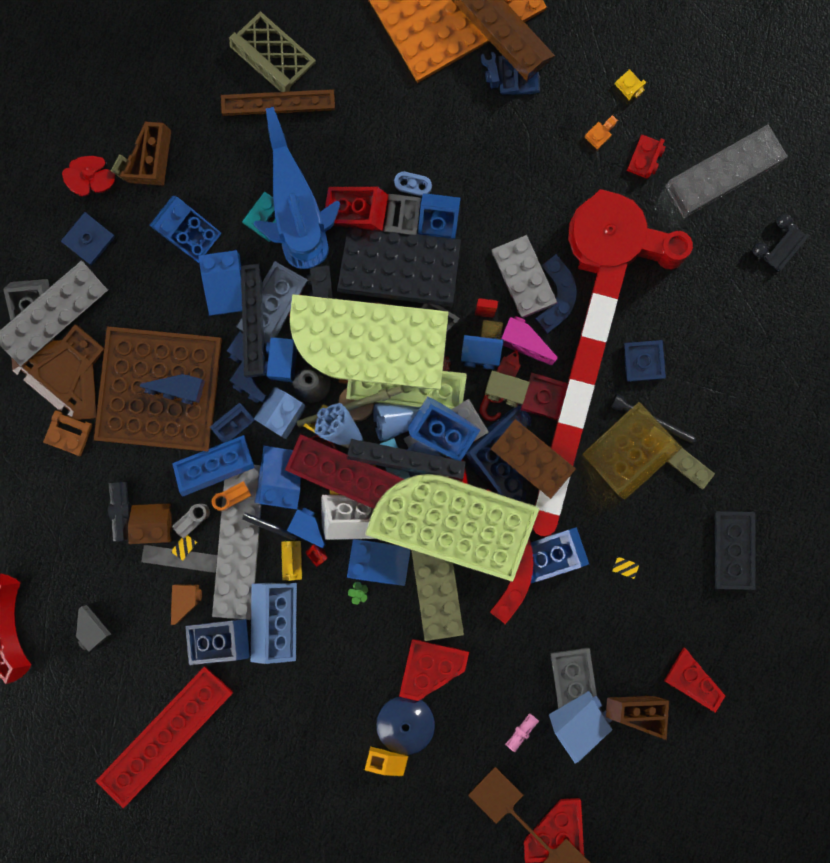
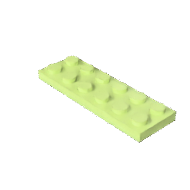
(450, 394)

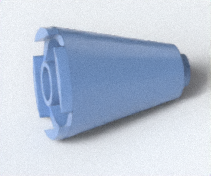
(392, 419)

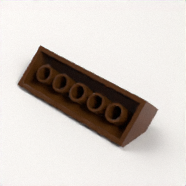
(508, 34)

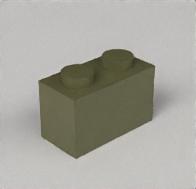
(506, 388)

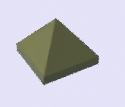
(119, 165)

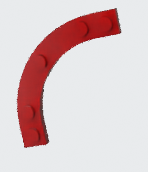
(517, 588)

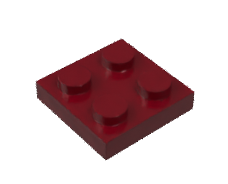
(544, 396)

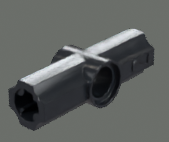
(119, 510)

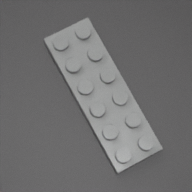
(51, 313)

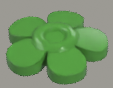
(358, 593)

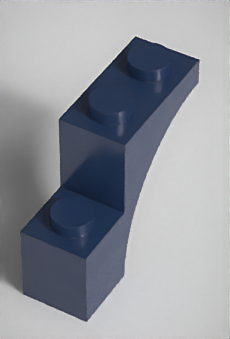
(240, 382)

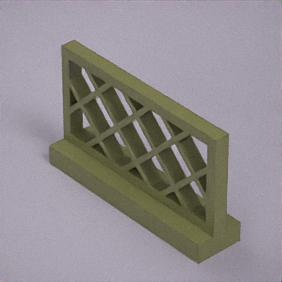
(259, 61)

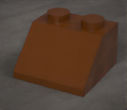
(150, 524)

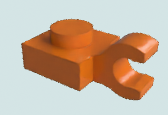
(600, 134)

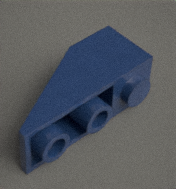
(179, 386)

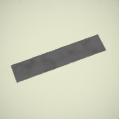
(193, 560)

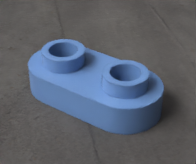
(413, 183)

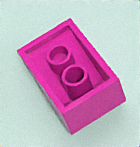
(524, 339)

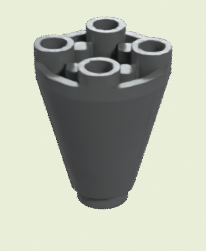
(314, 391)

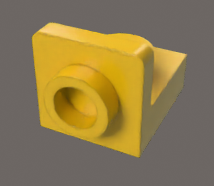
(630, 85)

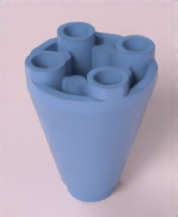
(337, 425)

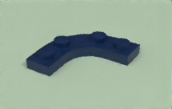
(565, 292)

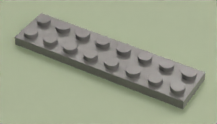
(237, 552)

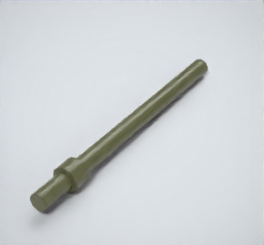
(383, 395)

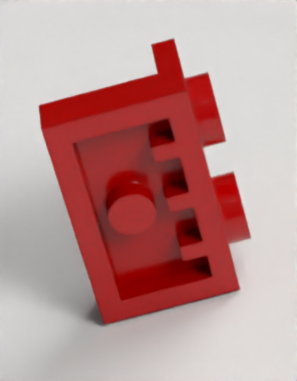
(645, 156)

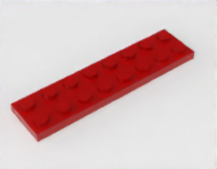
(164, 736)

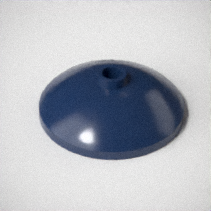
(400, 712)

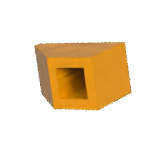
(385, 762)

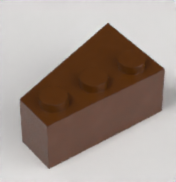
(150, 155)
(641, 713)

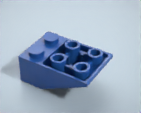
(185, 228)

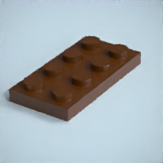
(533, 459)

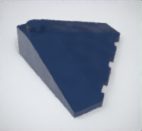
(490, 467)

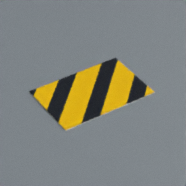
(183, 547)
(625, 567)

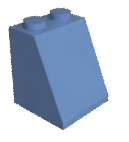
(280, 412)
(580, 725)

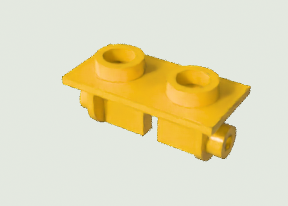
(291, 560)

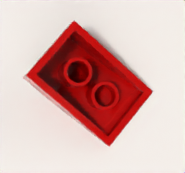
(359, 206)

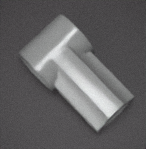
(190, 520)

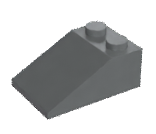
(22, 294)

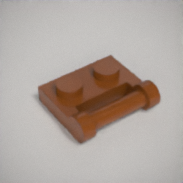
(65, 439)

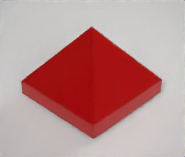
(316, 555)

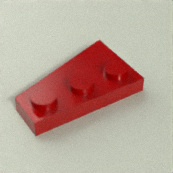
(693, 681)

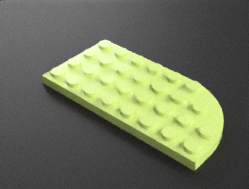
(370, 340)
(455, 523)

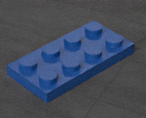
(213, 466)

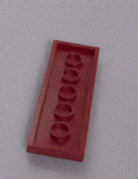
(335, 472)

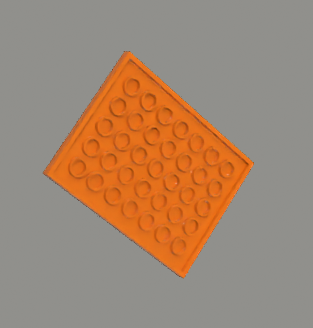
(437, 31)

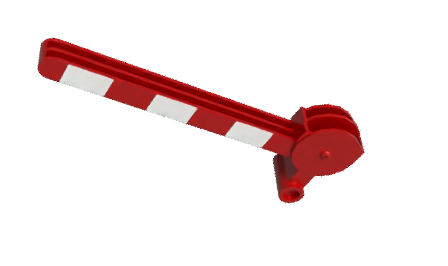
(605, 238)

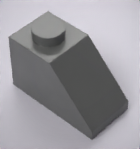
(90, 629)

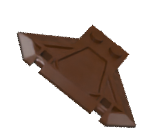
(65, 373)

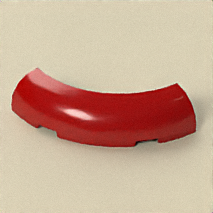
(12, 659)

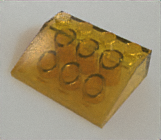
(632, 451)

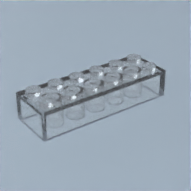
(726, 171)

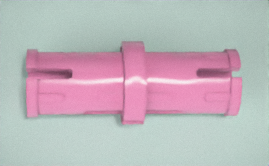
(522, 732)

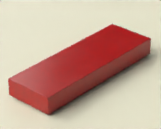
(486, 308)

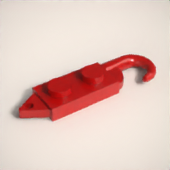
(508, 366)

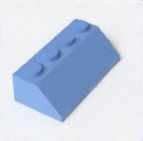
(273, 622)

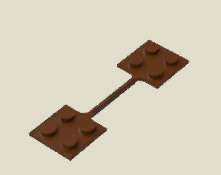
(498, 796)

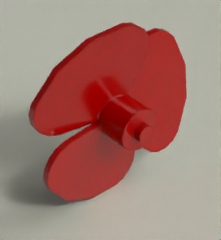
(84, 175)

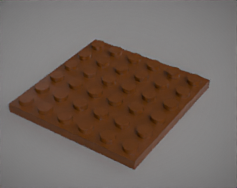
(146, 419)

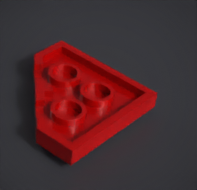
(430, 668)
(560, 823)

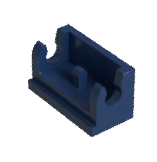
(232, 423)

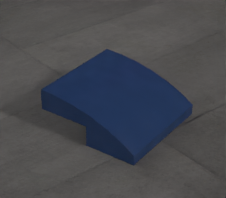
(513, 83)

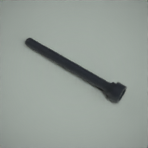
(619, 403)

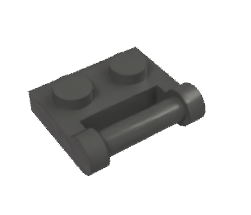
(408, 214)

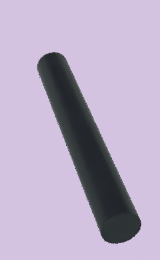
(268, 526)

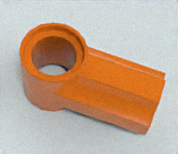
(233, 496)

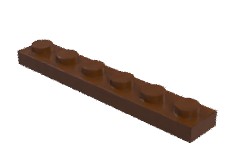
(281, 101)

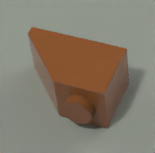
(184, 600)

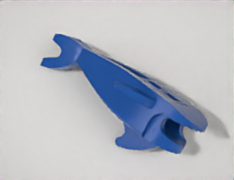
(297, 216)

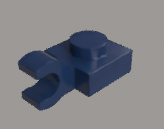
(492, 73)

